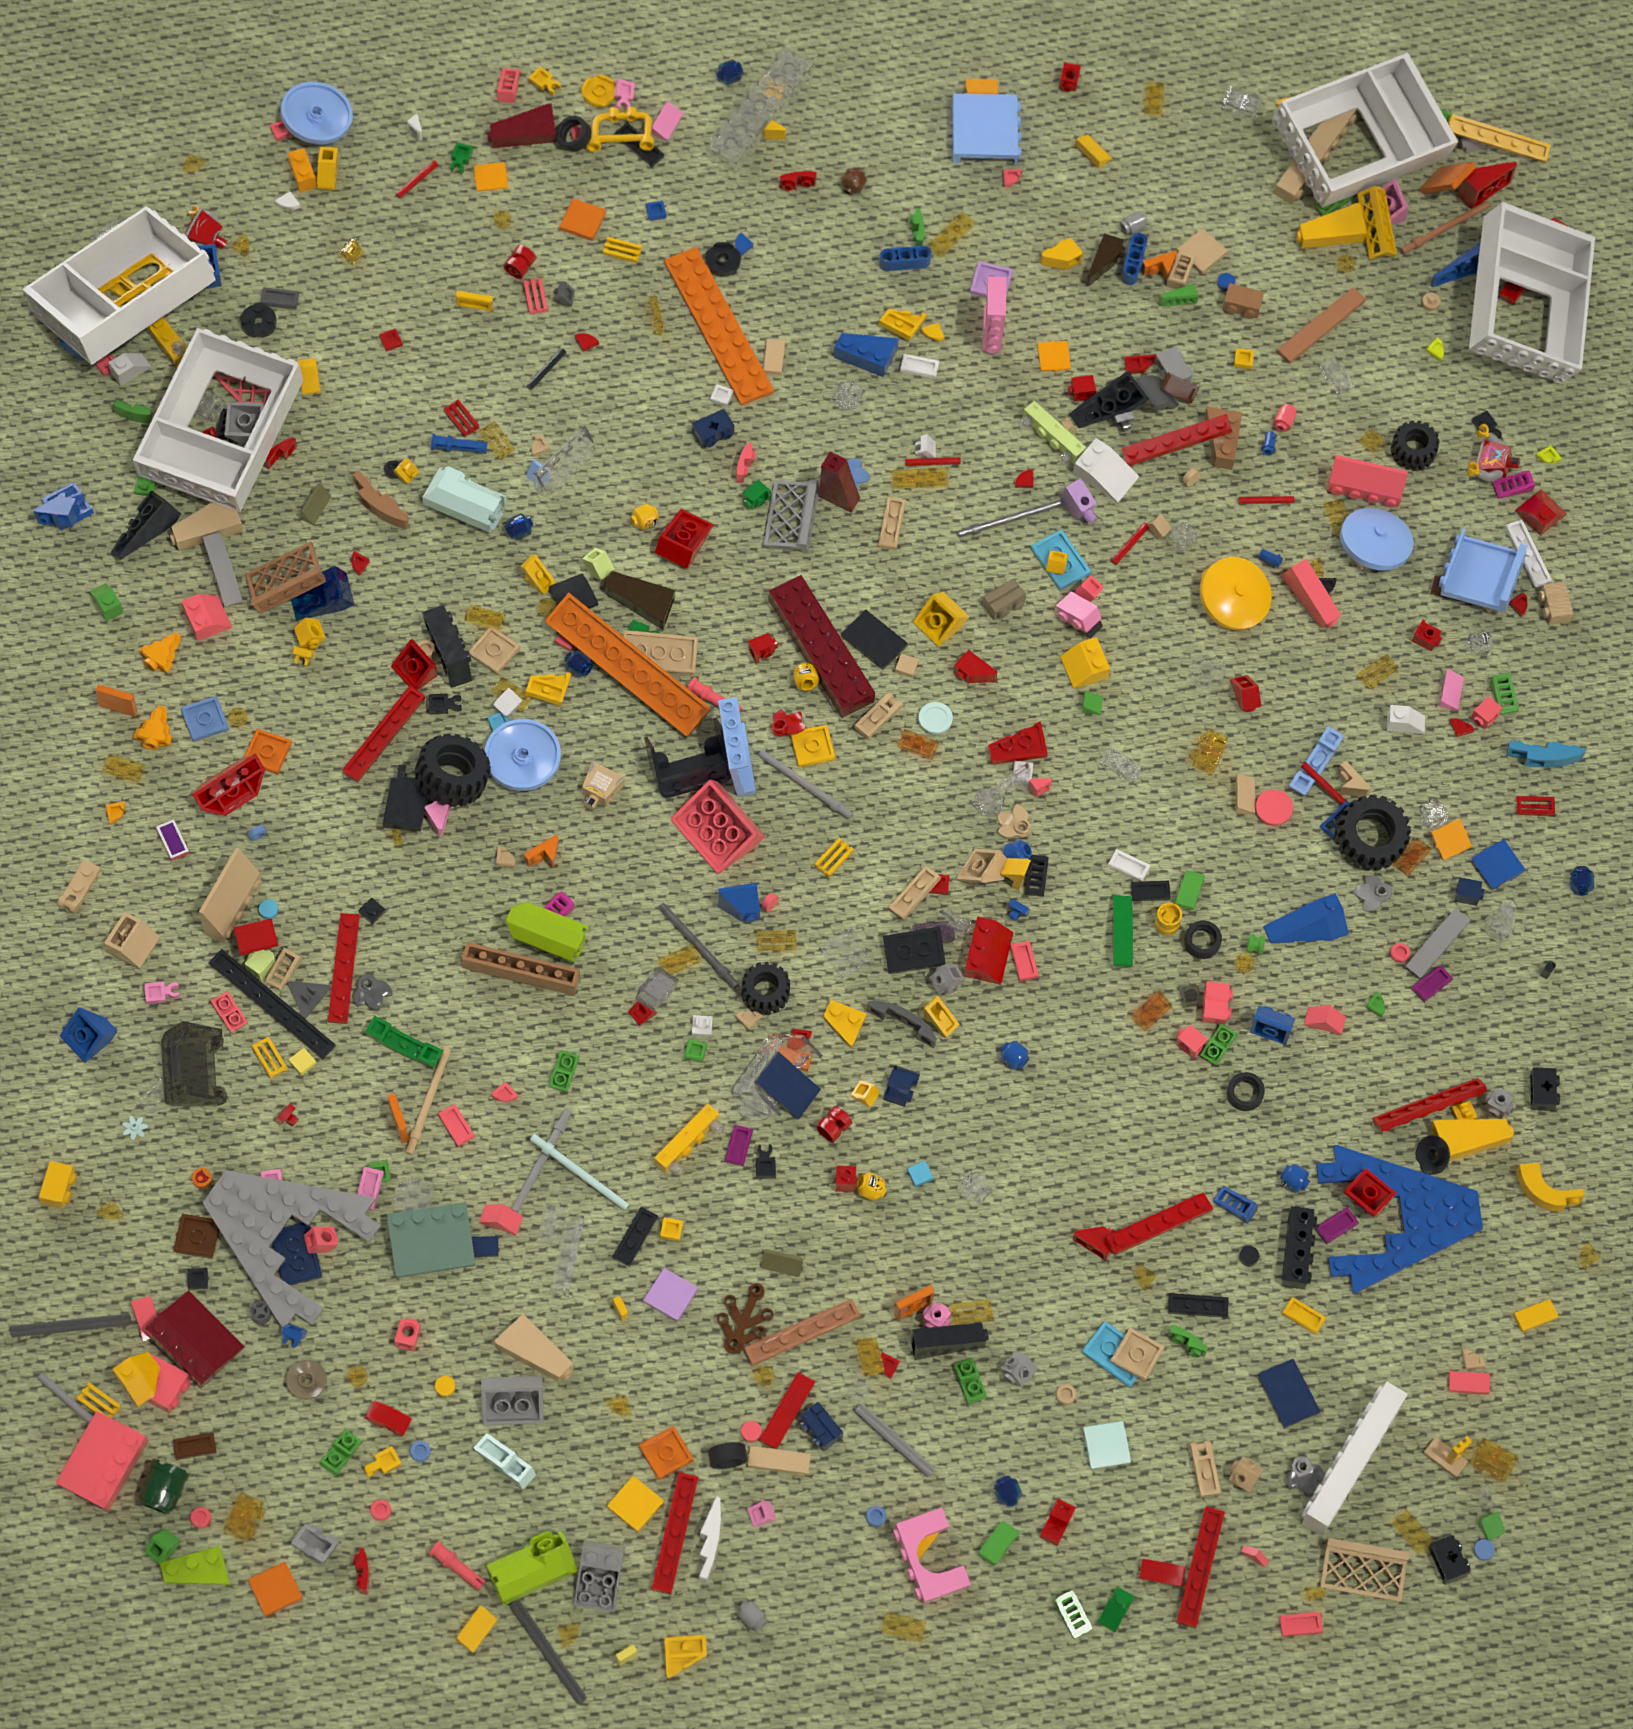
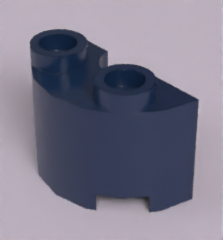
(900, 1086)

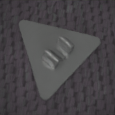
(307, 995)

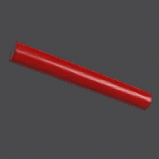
(419, 177)
(933, 461)
(1266, 500)
(1130, 543)
(1323, 783)

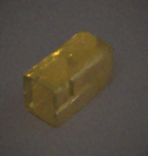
(1210, 751)
(1493, 1459)
(244, 1517)

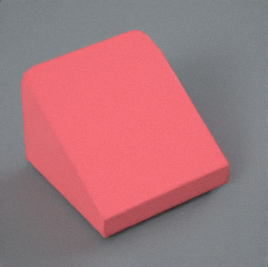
(1039, 786)

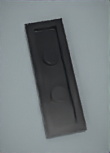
(651, 156)
(635, 1236)
(1198, 1305)

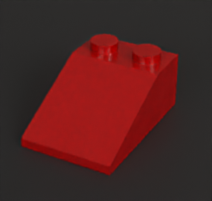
(1485, 182)
(683, 538)

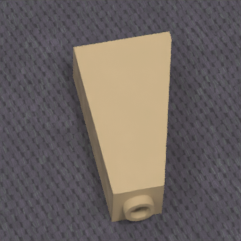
(205, 522)
(531, 1347)

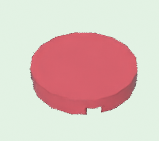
(1274, 807)

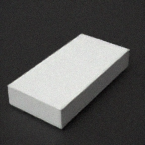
(919, 366)
(1129, 865)

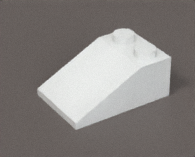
(1105, 470)

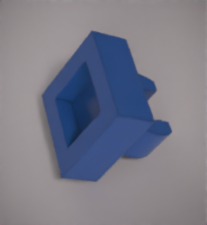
(1018, 908)
(293, 1332)

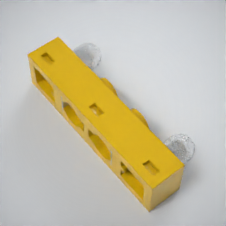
(167, 340)
(683, 1142)

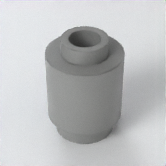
(1134, 223)
(752, 1615)

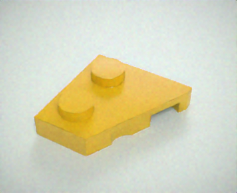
(902, 322)
(548, 687)
(844, 1020)
(683, 1652)

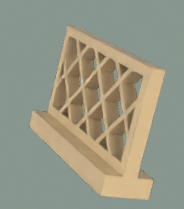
(1369, 1552)

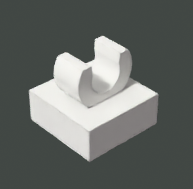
(927, 446)
(702, 1026)

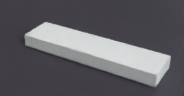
(1533, 563)

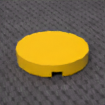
(595, 94)

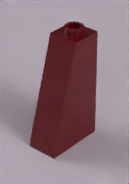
(526, 128)
(838, 483)

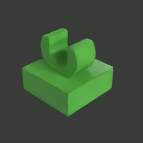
(144, 486)

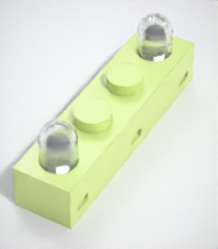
(1053, 431)

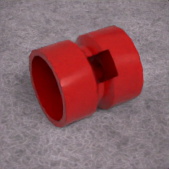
(521, 260)
(836, 1121)

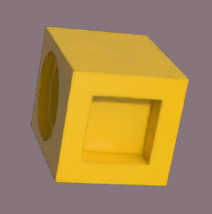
(310, 633)

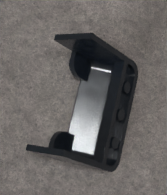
(691, 772)

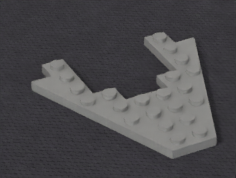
(254, 1212)

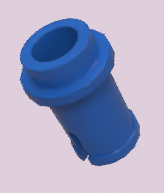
(1268, 447)
(1270, 558)

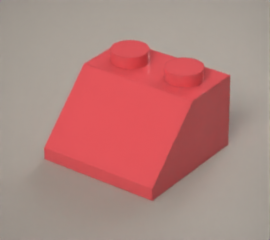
(205, 615)

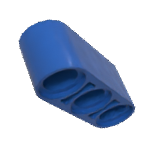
(1137, 252)
(912, 254)

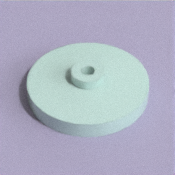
(935, 718)

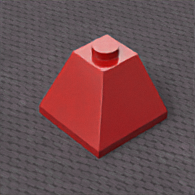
(1541, 512)

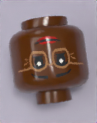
(853, 180)

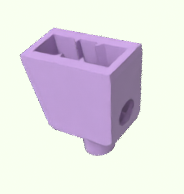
(1079, 501)

